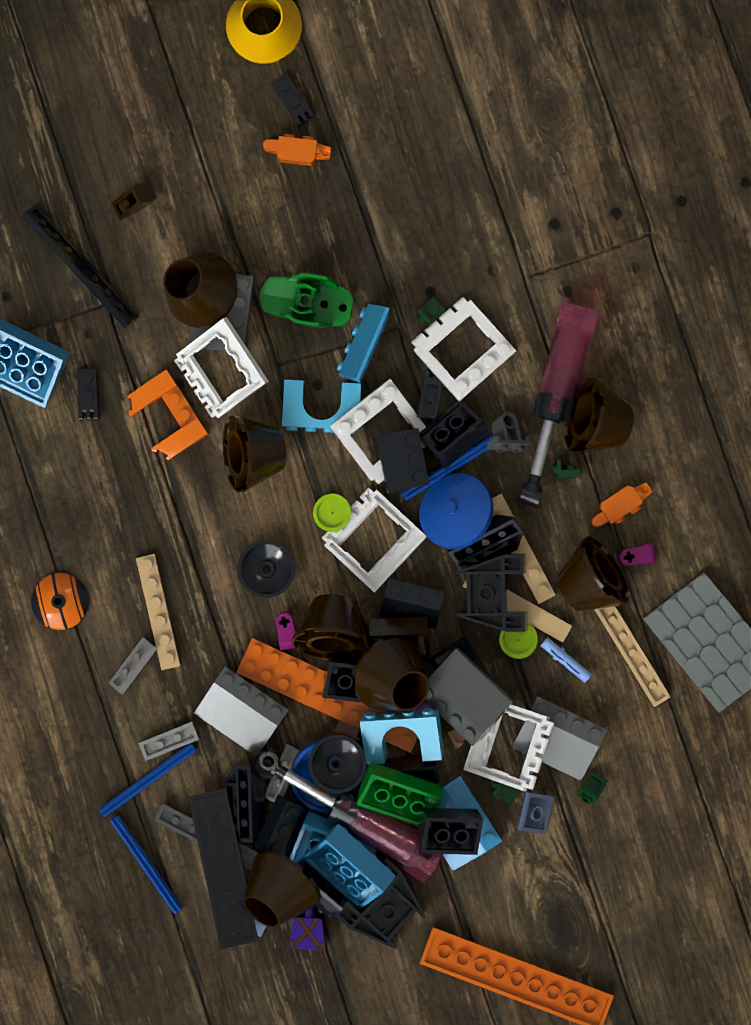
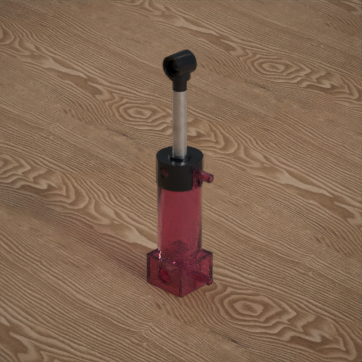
(559, 384)
(371, 827)

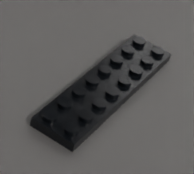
(222, 868)

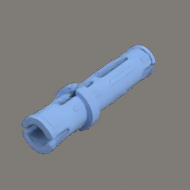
(565, 659)

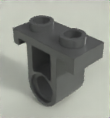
(507, 434)

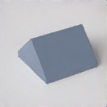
(535, 812)

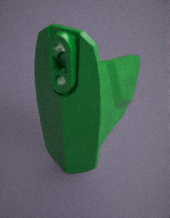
(301, 298)

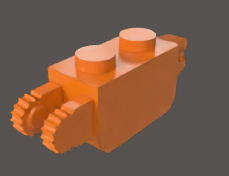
(297, 150)
(620, 504)

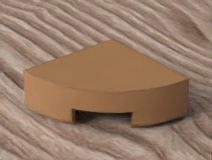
(456, 738)

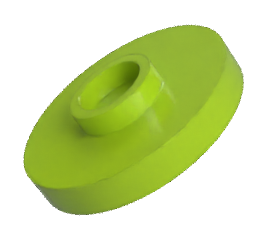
(332, 504)
(522, 648)

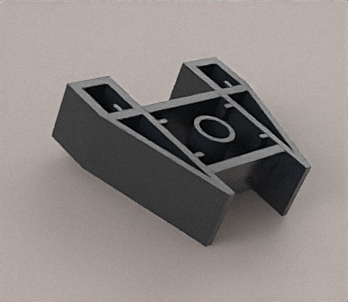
(488, 593)
(385, 913)

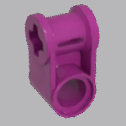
(640, 555)
(285, 633)

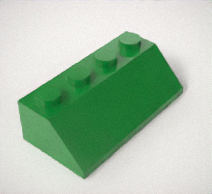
(397, 793)

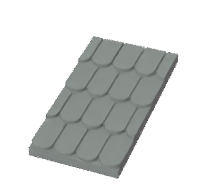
(706, 640)

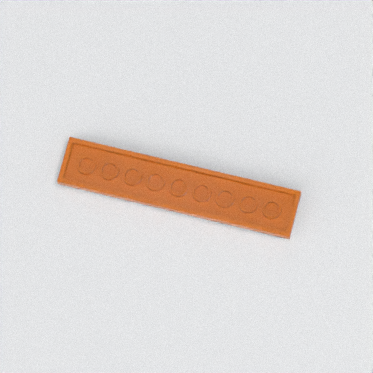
(305, 684)
(515, 978)

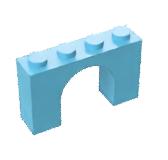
(296, 417)
(424, 723)

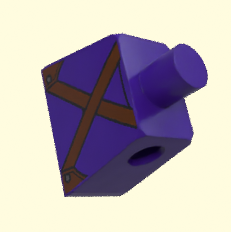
(308, 932)

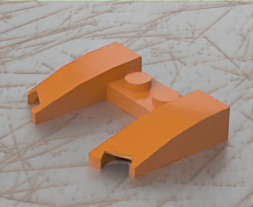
(191, 427)

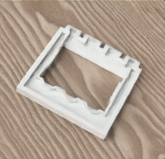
(244, 363)
(479, 369)
(364, 411)
(393, 557)
(480, 752)

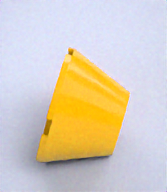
(267, 47)

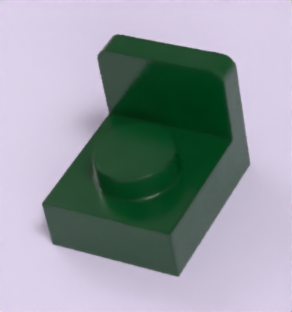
(430, 312)
(567, 473)
(592, 788)
(504, 792)

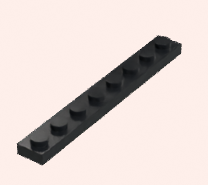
(80, 266)

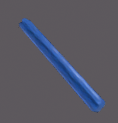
(441, 472)
(147, 779)
(146, 864)

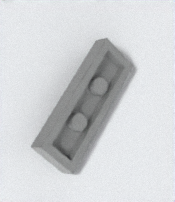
(132, 665)
(168, 741)
(277, 785)

